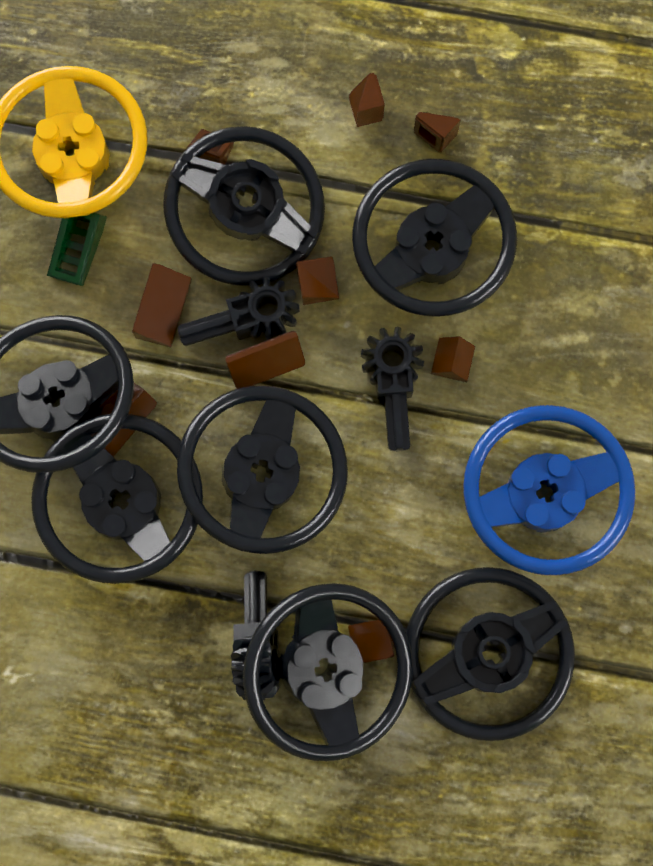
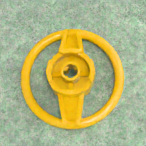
(72, 128)

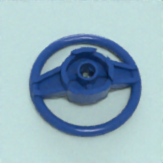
(571, 486)

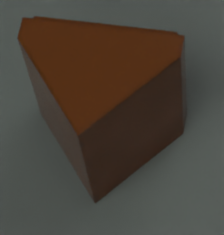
(453, 358)

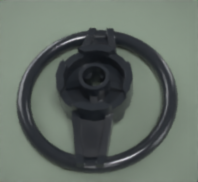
(269, 215)
(448, 225)
(79, 393)
(271, 449)
(104, 479)
(467, 669)
(331, 692)

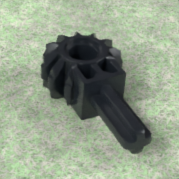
(245, 316)
(394, 383)
(254, 611)

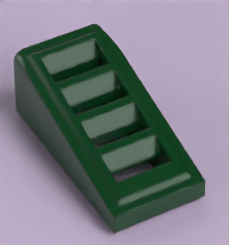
(88, 249)

